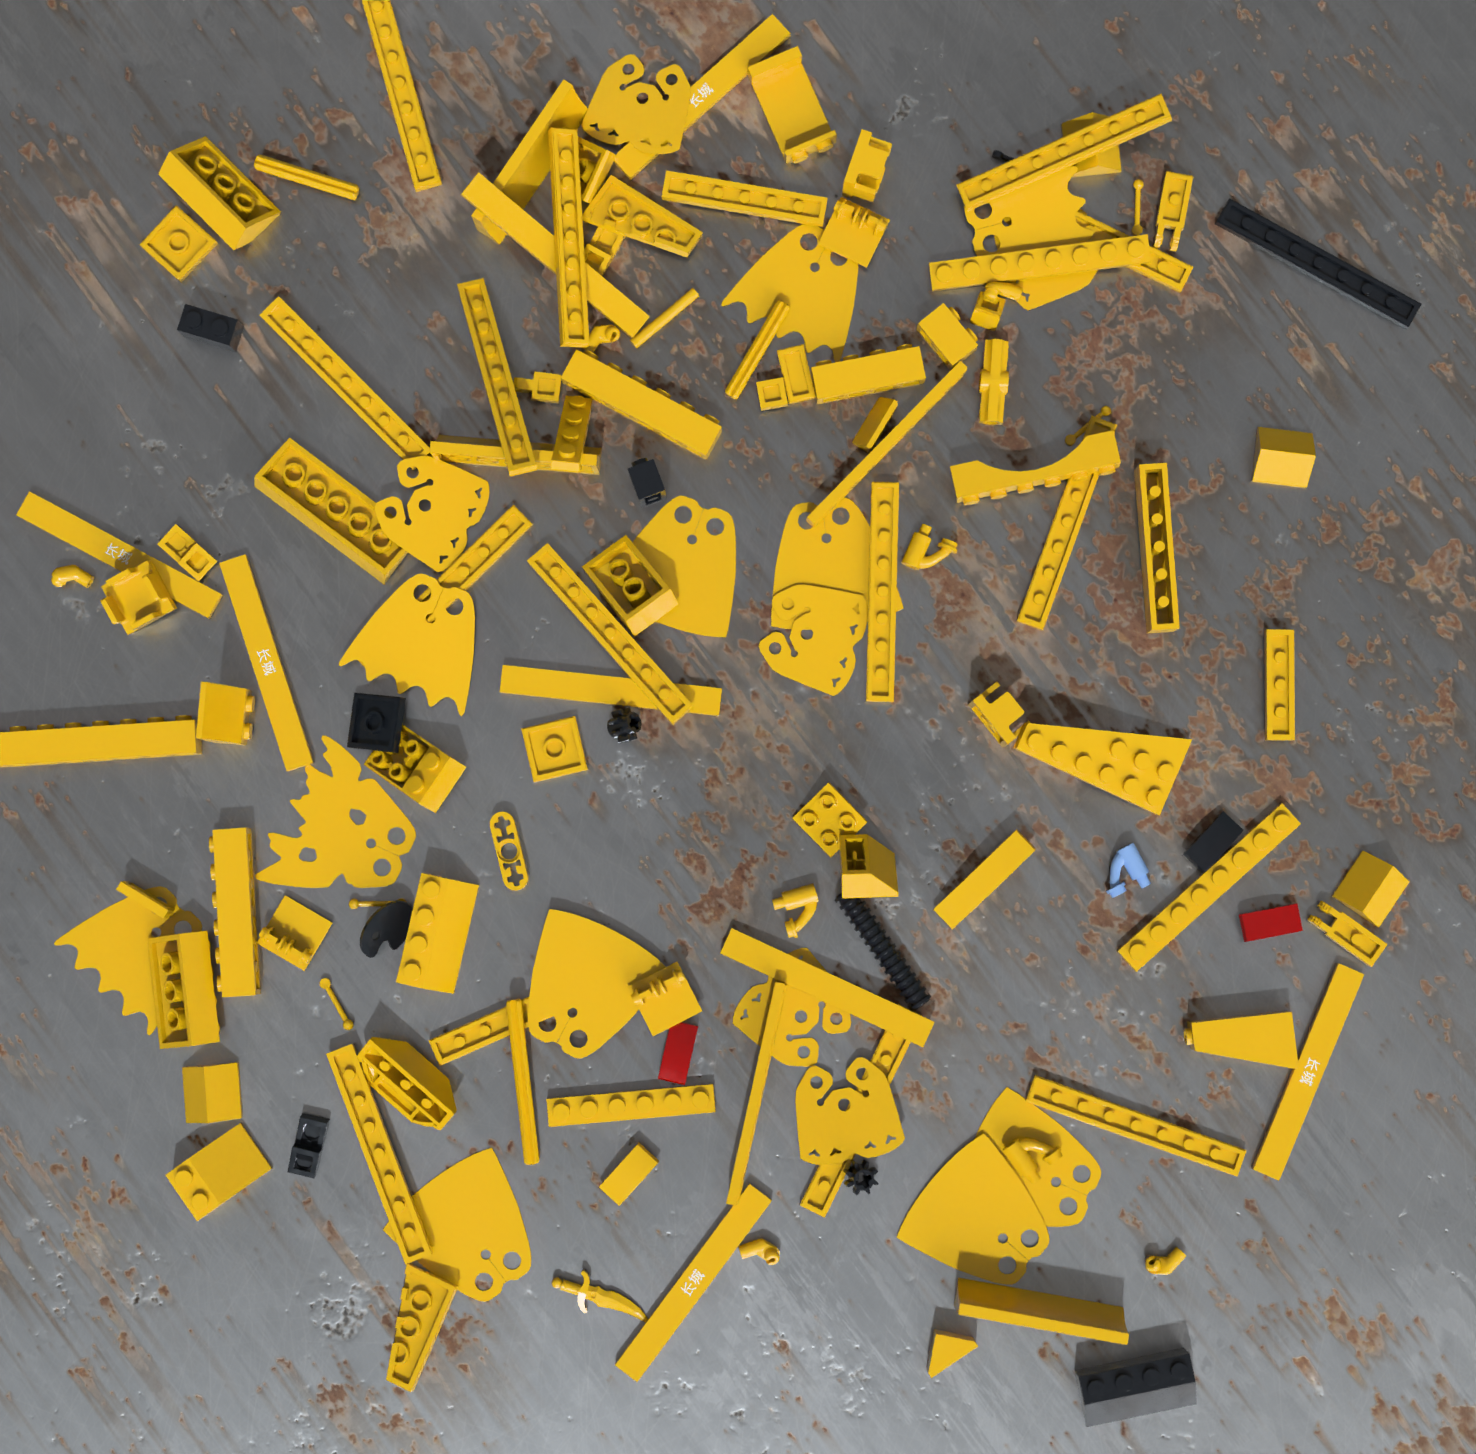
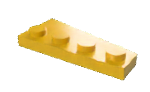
(638, 217)
(421, 1315)

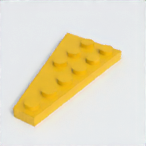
(1120, 763)

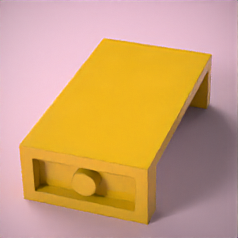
(791, 106)

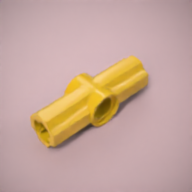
(993, 382)

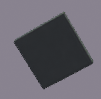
(376, 722)

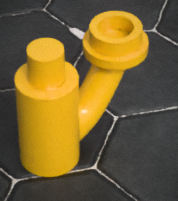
(917, 548)
(796, 898)
(1020, 1158)

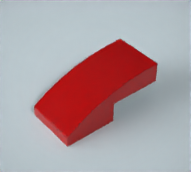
(1270, 922)
(678, 1053)

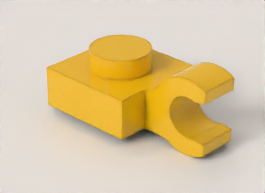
(544, 386)

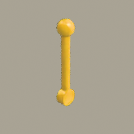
(1137, 229)
(1071, 439)
(354, 903)
(325, 983)

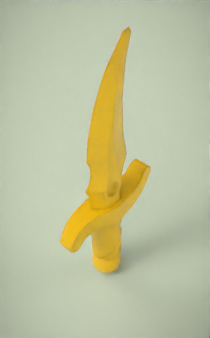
(602, 1298)

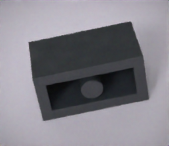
(210, 328)
(647, 482)

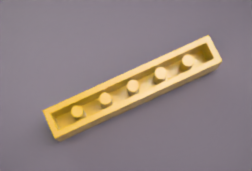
(641, 404)
(1156, 548)
(235, 912)

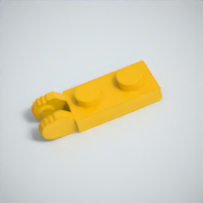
(1172, 207)
(1350, 935)

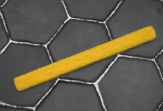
(522, 1081)

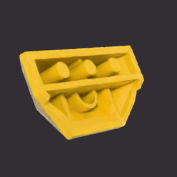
(408, 1081)

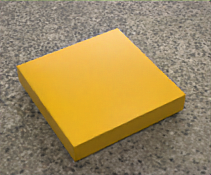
(178, 243)
(554, 749)

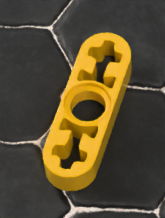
(512, 828)

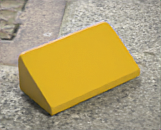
(875, 423)

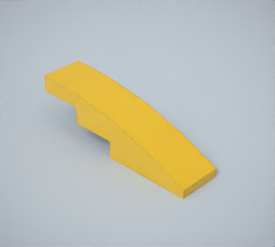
(984, 879)

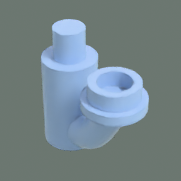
(1135, 866)

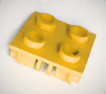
(853, 232)
(828, 817)
(294, 933)
(664, 998)

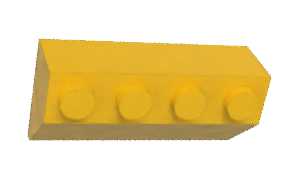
(218, 192)
(437, 933)
(183, 990)

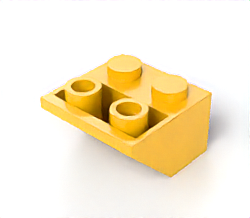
(866, 868)

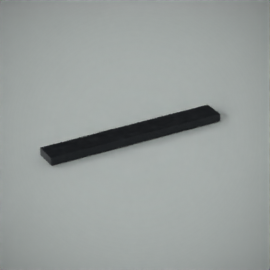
(1318, 264)

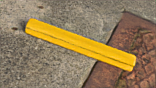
(306, 177)
(757, 349)

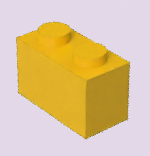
(947, 336)

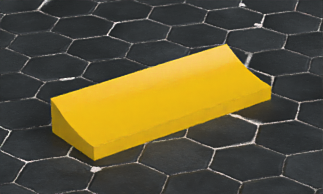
(531, 159)
(489, 453)
(330, 508)
(1041, 1310)

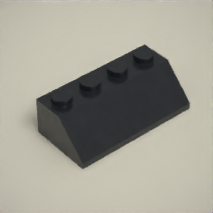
(1136, 1387)

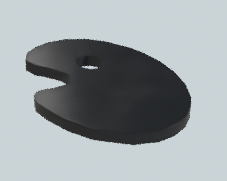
(392, 925)

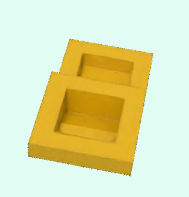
(602, 249)
(187, 552)
(629, 1174)

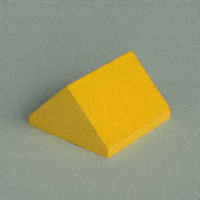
(1101, 163)
(594, 168)
(1283, 457)
(1370, 888)
(212, 1093)

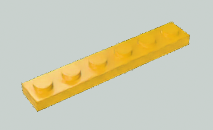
(744, 198)
(631, 1105)

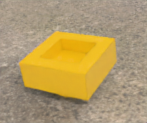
(771, 394)

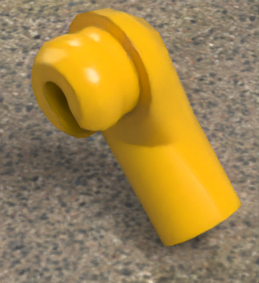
(1005, 289)
(602, 334)
(71, 572)
(761, 1248)
(1164, 1265)

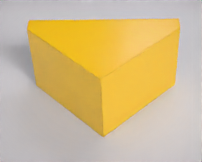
(947, 1349)

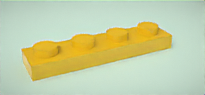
(572, 433)
(1279, 685)

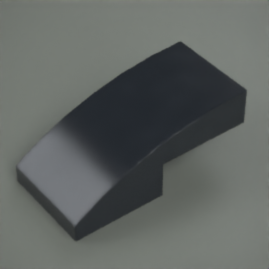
(1213, 842)
(308, 1145)

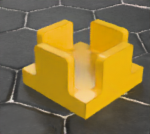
(866, 167)
(136, 597)
(998, 715)

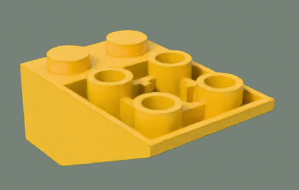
(418, 769)

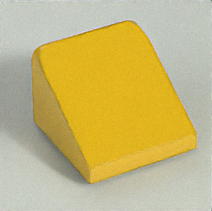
(987, 312)

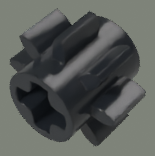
(624, 725)
(868, 1178)

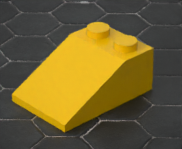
(630, 585)
(224, 714)
(218, 1171)

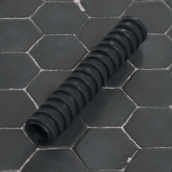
(884, 951)

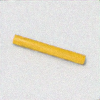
(664, 318)

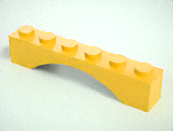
(979, 480)

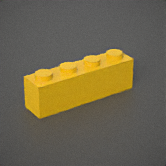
(868, 374)

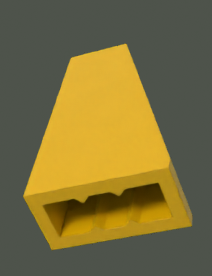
(1251, 1037)

